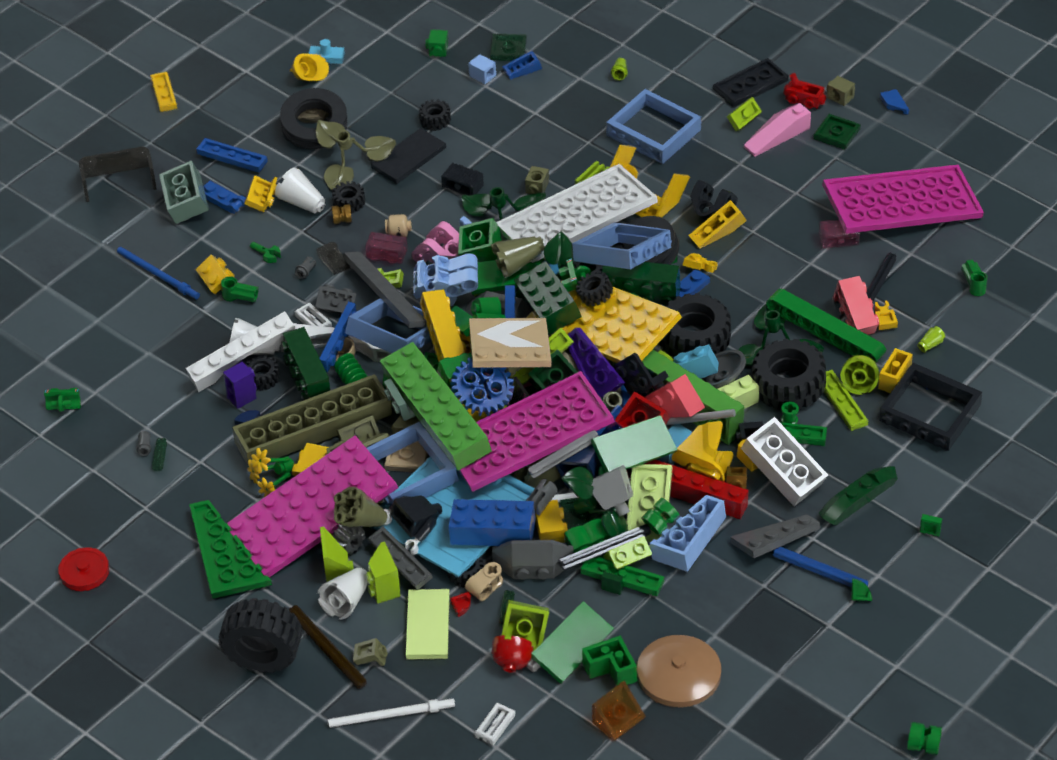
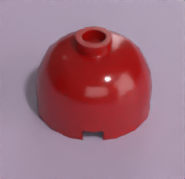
(511, 653)

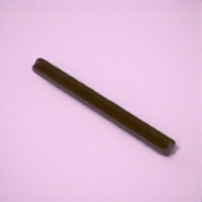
(329, 648)

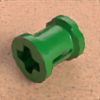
(789, 412)

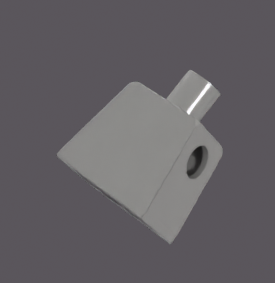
(613, 490)

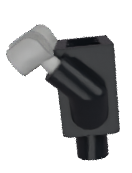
(416, 518)

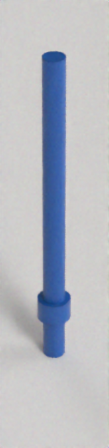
(182, 287)

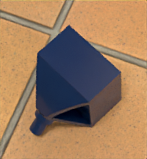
(585, 458)

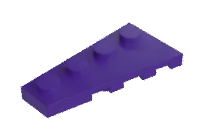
(593, 364)

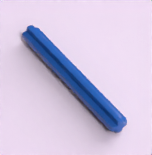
(816, 566)

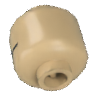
(398, 225)

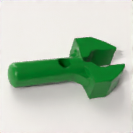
(268, 252)

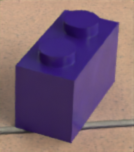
(240, 385)

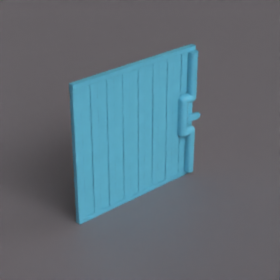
(437, 546)

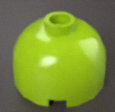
(859, 374)

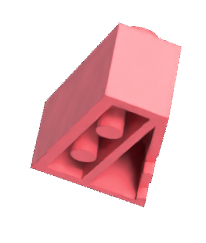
(856, 304)
(677, 398)

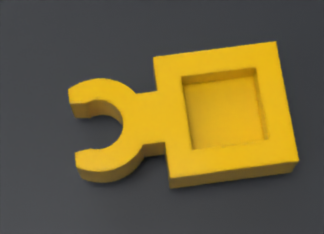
(697, 262)
(886, 317)

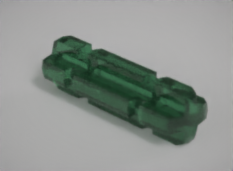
(159, 454)
(508, 595)

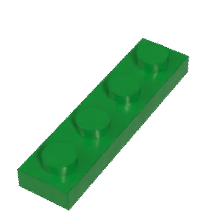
(632, 577)

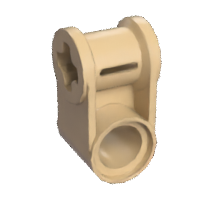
(485, 581)

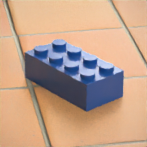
(490, 522)

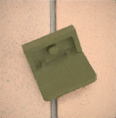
(364, 430)

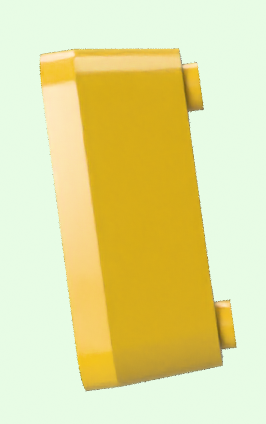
(670, 197)

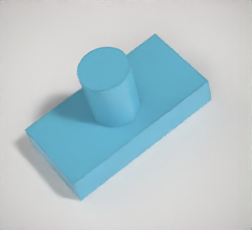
(331, 54)

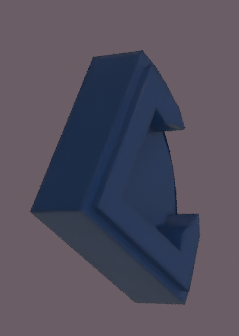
(246, 416)

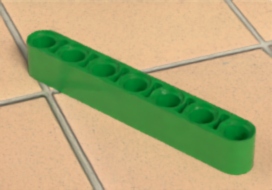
(825, 325)

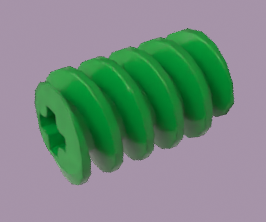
(349, 369)

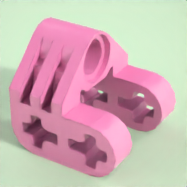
(431, 245)

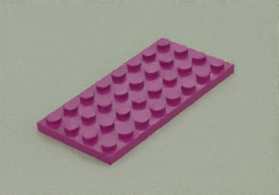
(902, 198)
(537, 428)
(291, 516)

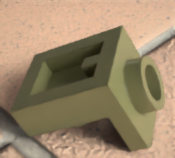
(370, 651)

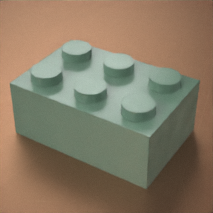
(183, 192)

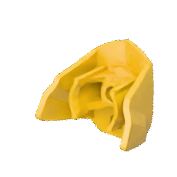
(700, 453)

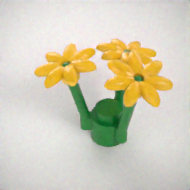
(258, 464)

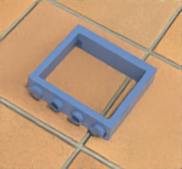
(645, 145)
(597, 250)
(361, 327)
(429, 485)

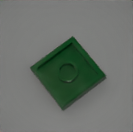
(837, 131)

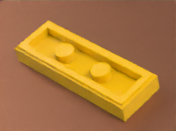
(163, 91)

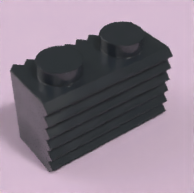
(462, 179)

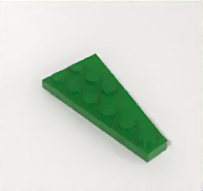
(224, 555)

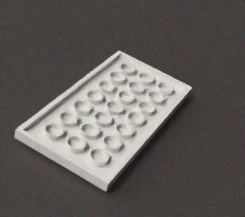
(581, 208)

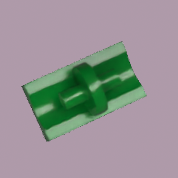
(572, 275)
(62, 399)

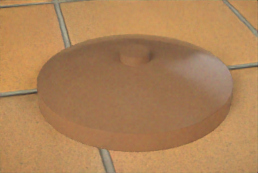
(679, 671)

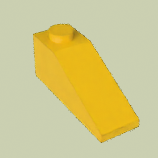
(718, 225)

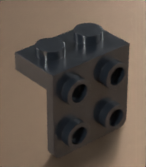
(637, 377)

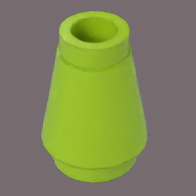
(619, 69)
(931, 339)

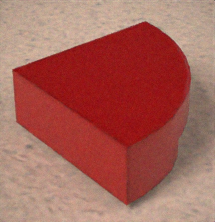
(461, 603)

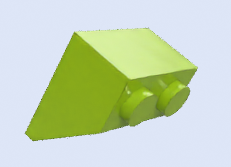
(383, 575)
(525, 622)

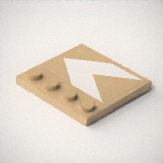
(509, 342)

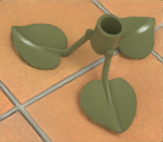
(330, 133)

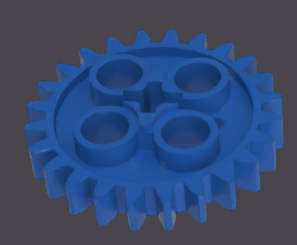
(466, 391)

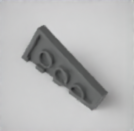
(773, 536)

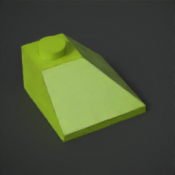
(334, 556)

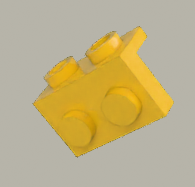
(261, 193)
(212, 273)

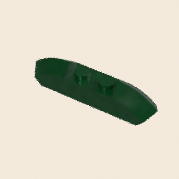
(858, 494)

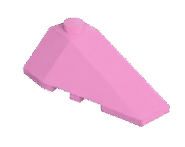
(779, 129)

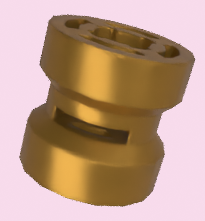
(341, 214)

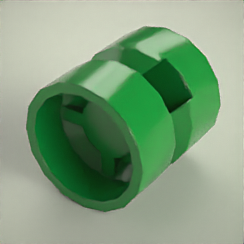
(655, 521)
(924, 738)

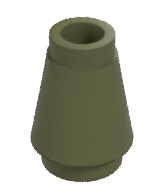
(613, 398)

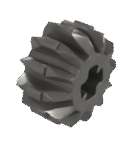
(349, 537)

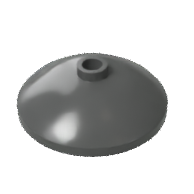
(729, 368)

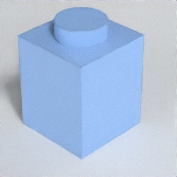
(482, 69)

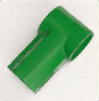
(975, 277)
(233, 290)

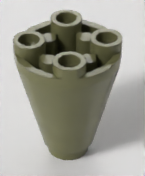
(516, 253)
(357, 509)

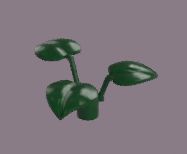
(477, 204)
(557, 252)
(770, 322)
(581, 482)

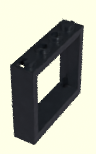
(939, 384)

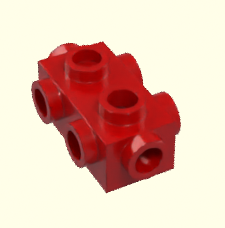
(804, 93)

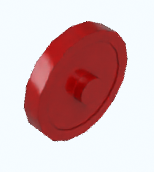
(83, 569)

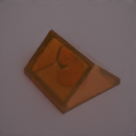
(616, 711)

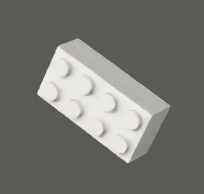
(784, 461)

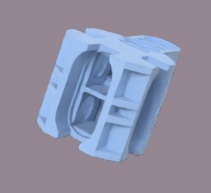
(453, 275)

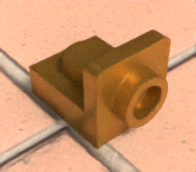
(737, 476)

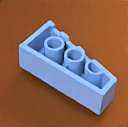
(690, 534)

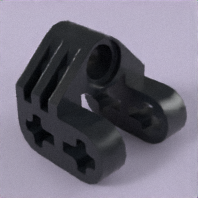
(702, 195)

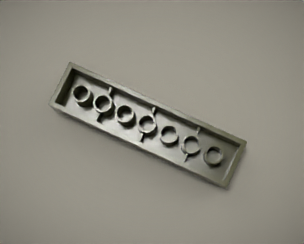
(312, 419)

